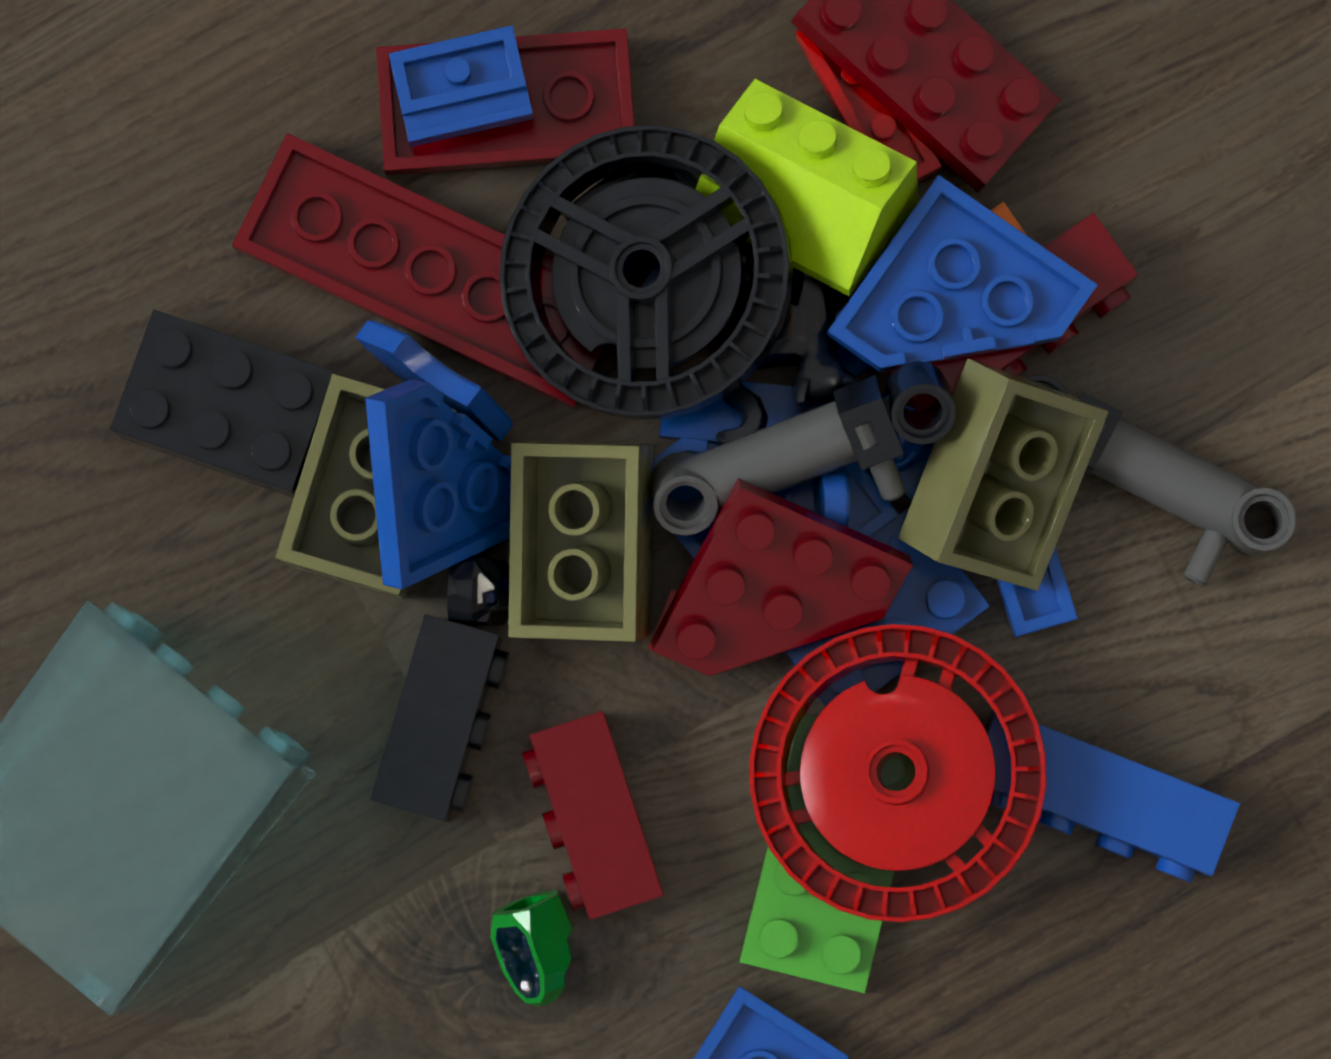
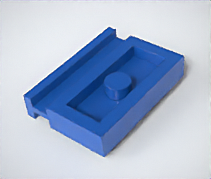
(461, 86)

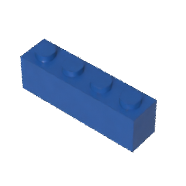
(1123, 804)

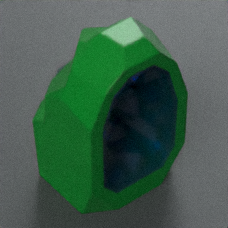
(533, 946)

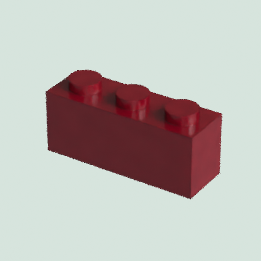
(592, 816)

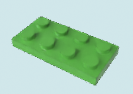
(801, 933)

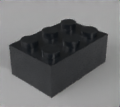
(222, 403)

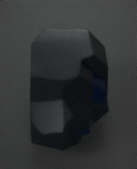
(478, 592)

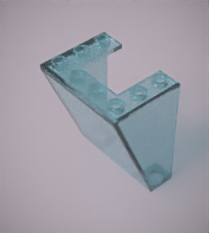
(127, 802)

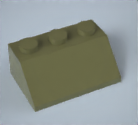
(1002, 476)

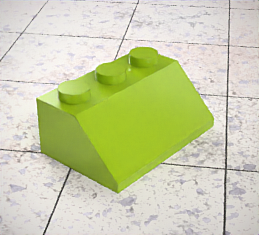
(831, 183)

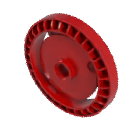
(845, 764)

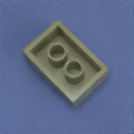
(334, 507)
(580, 540)

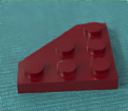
(774, 583)

